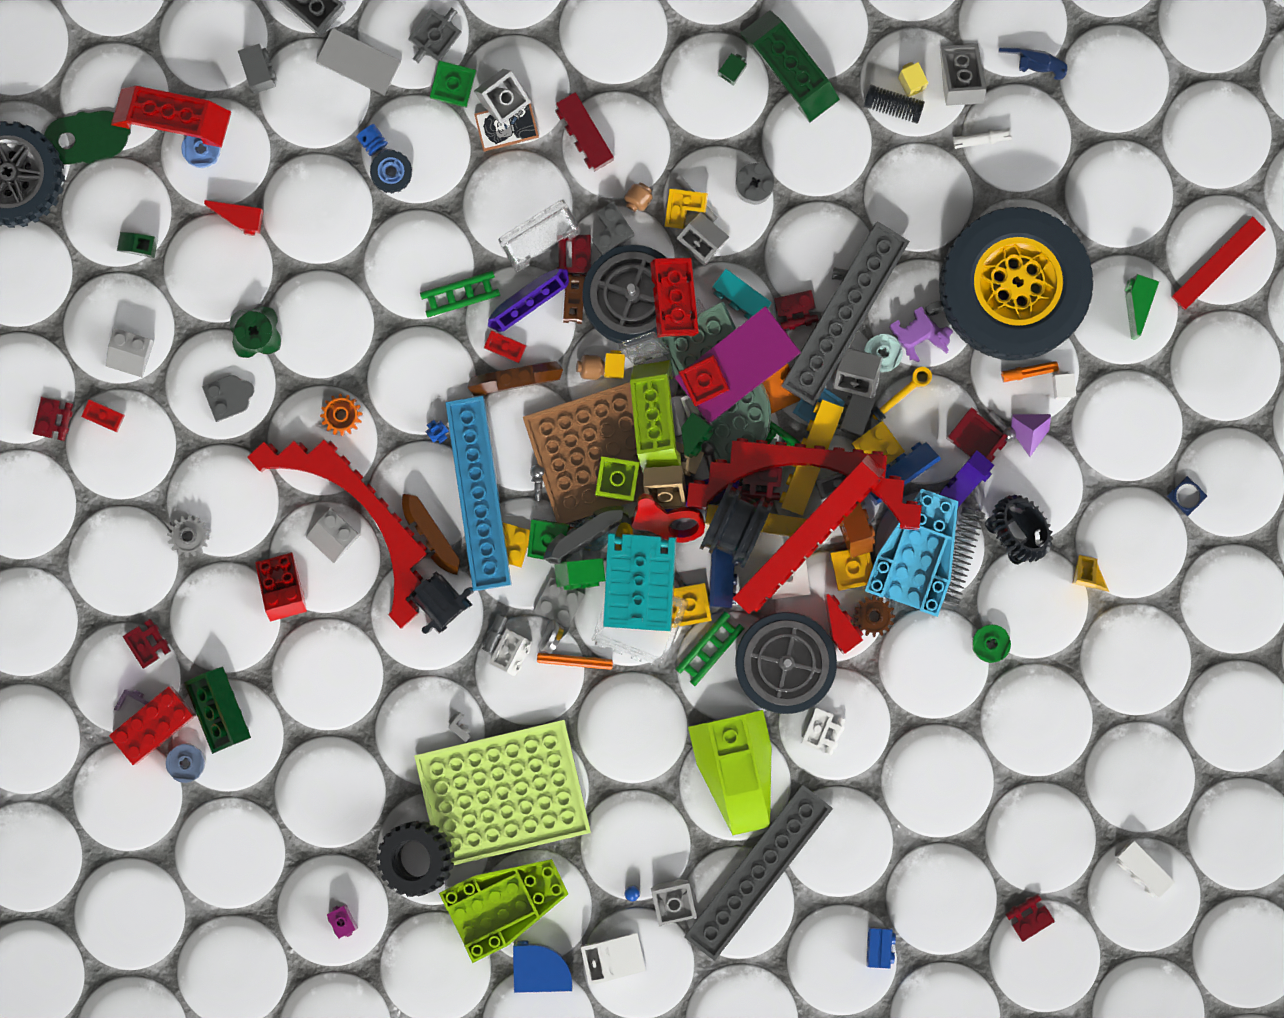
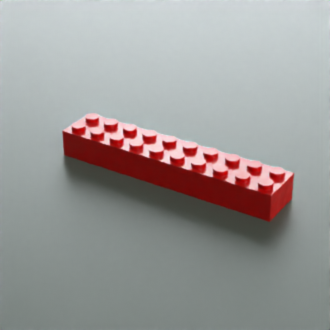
(812, 531)

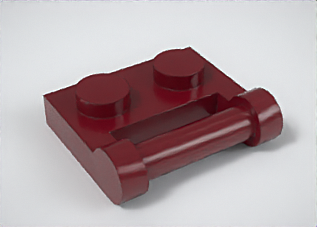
(580, 254)

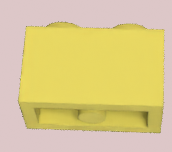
(912, 79)

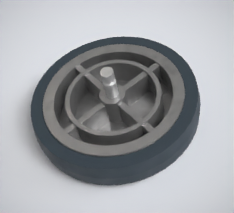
(621, 294)
(786, 663)

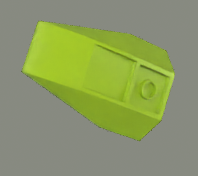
(737, 768)
(502, 904)

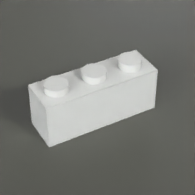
(1144, 870)

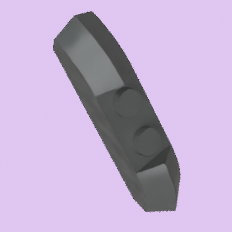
(576, 539)

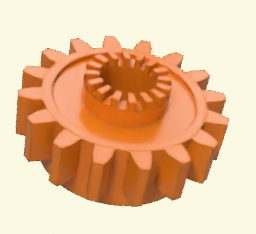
(348, 422)

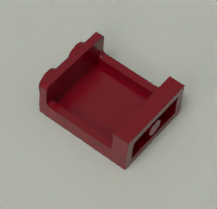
(977, 434)

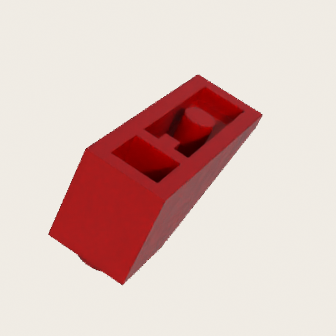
(242, 217)

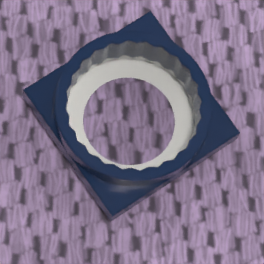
(1200, 496)

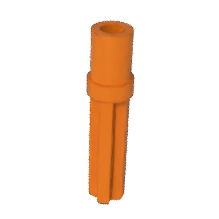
(1020, 373)

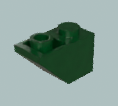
(137, 244)
(694, 433)

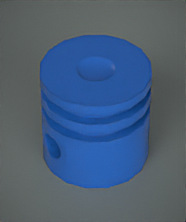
(371, 139)

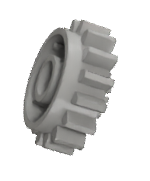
(179, 531)

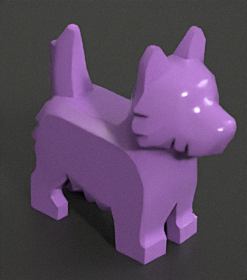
(920, 330)

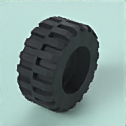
(392, 866)

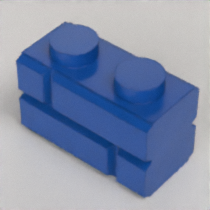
(879, 947)

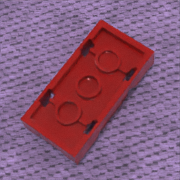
(674, 297)

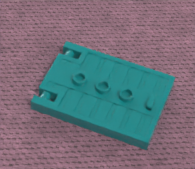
(639, 582)

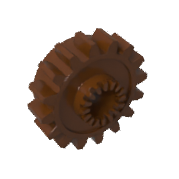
(884, 616)

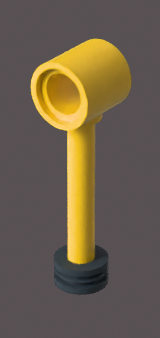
(878, 413)

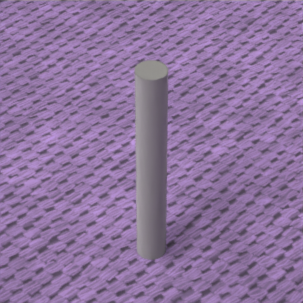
(685, 186)

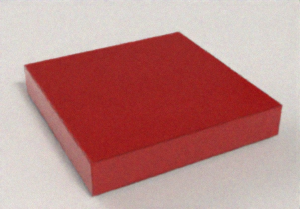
(704, 380)

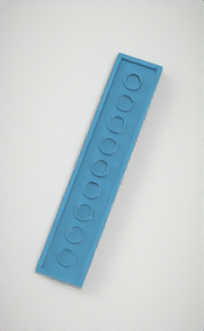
(478, 493)

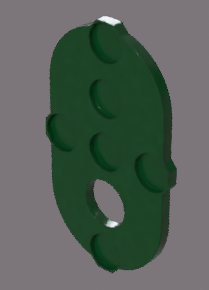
(93, 137)

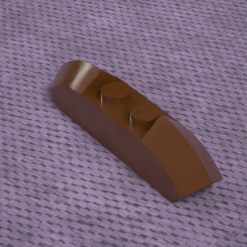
(515, 378)
(416, 512)

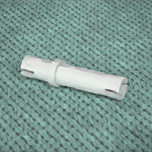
(990, 136)

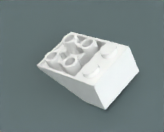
(612, 958)

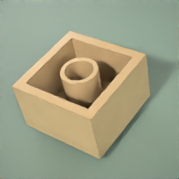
(666, 486)

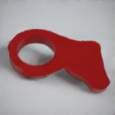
(654, 518)

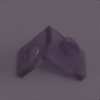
(134, 694)

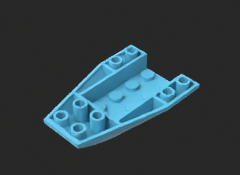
(918, 563)

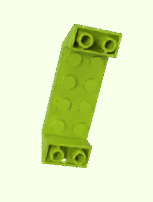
(654, 415)

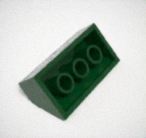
(217, 709)

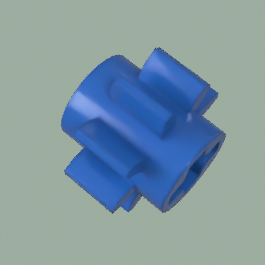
(437, 431)

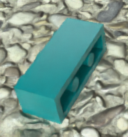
(739, 294)

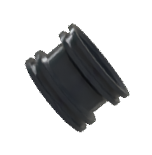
(736, 525)

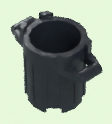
(440, 602)

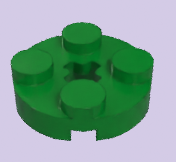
(996, 653)

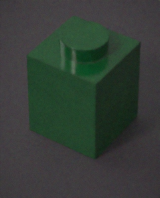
(732, 68)

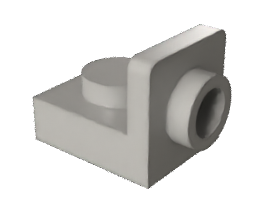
(462, 731)

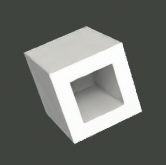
(1064, 385)

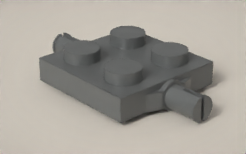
(435, 35)

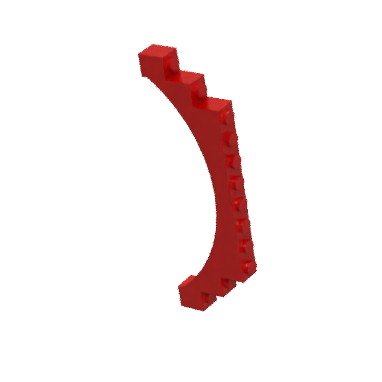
(754, 457)
(402, 547)

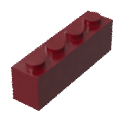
(584, 131)

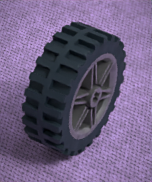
(43, 177)

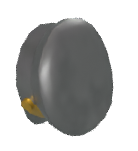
(552, 636)

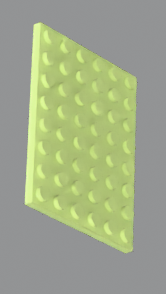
(504, 792)

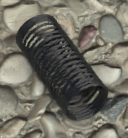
(874, 93)

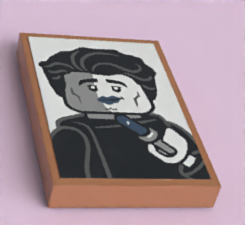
(515, 130)

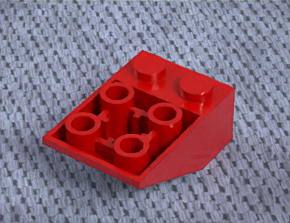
(280, 587)
(841, 630)

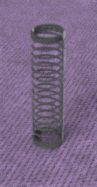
(973, 513)

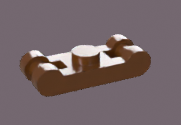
(574, 300)

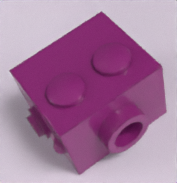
(342, 913)

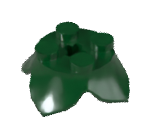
(265, 342)

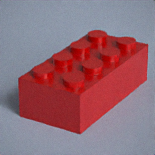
(152, 725)

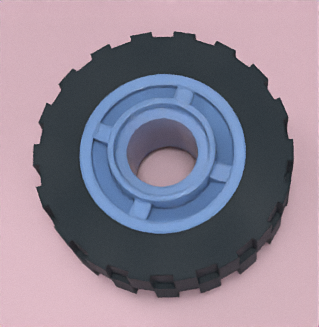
(391, 183)

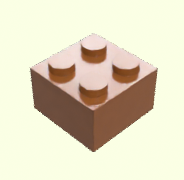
(857, 532)

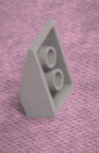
(962, 74)

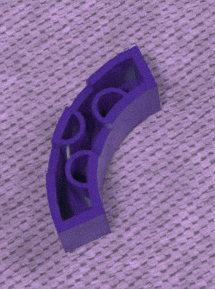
(968, 477)

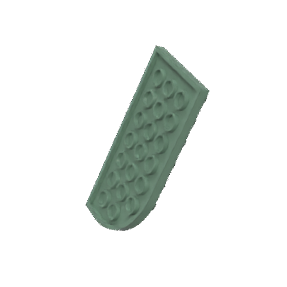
(748, 417)

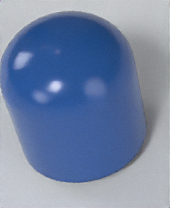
(632, 893)

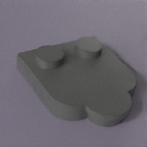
(228, 396)

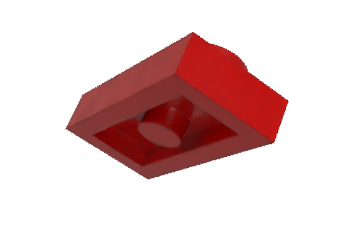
(505, 346)
(103, 416)

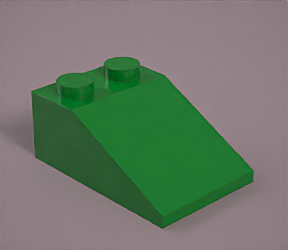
(1138, 301)

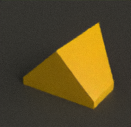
(1089, 574)

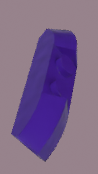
(528, 299)

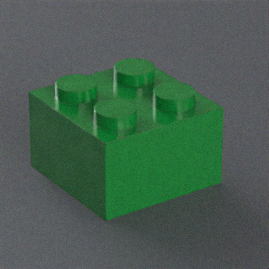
(580, 574)

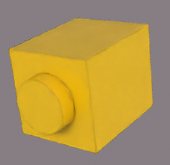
(614, 365)

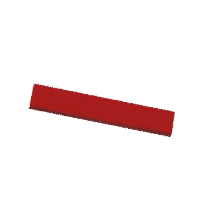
(1219, 263)

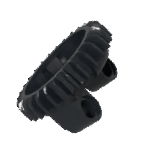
(1029, 522)

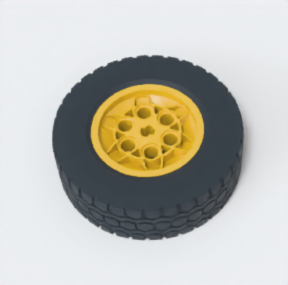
(1002, 326)

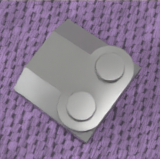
(673, 901)

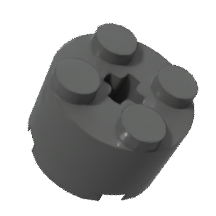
(760, 174)

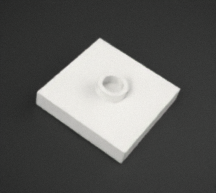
(796, 585)

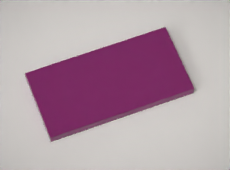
(747, 360)

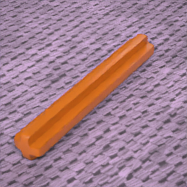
(577, 661)

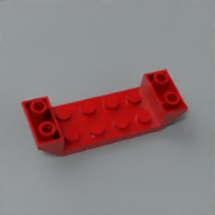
(172, 114)

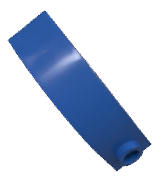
(539, 969)

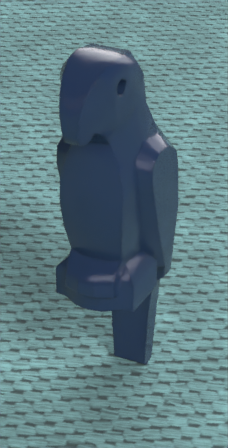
(1038, 61)

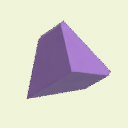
(1030, 429)

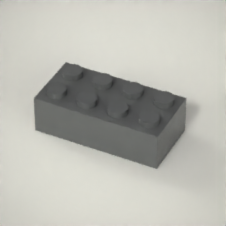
(315, 13)

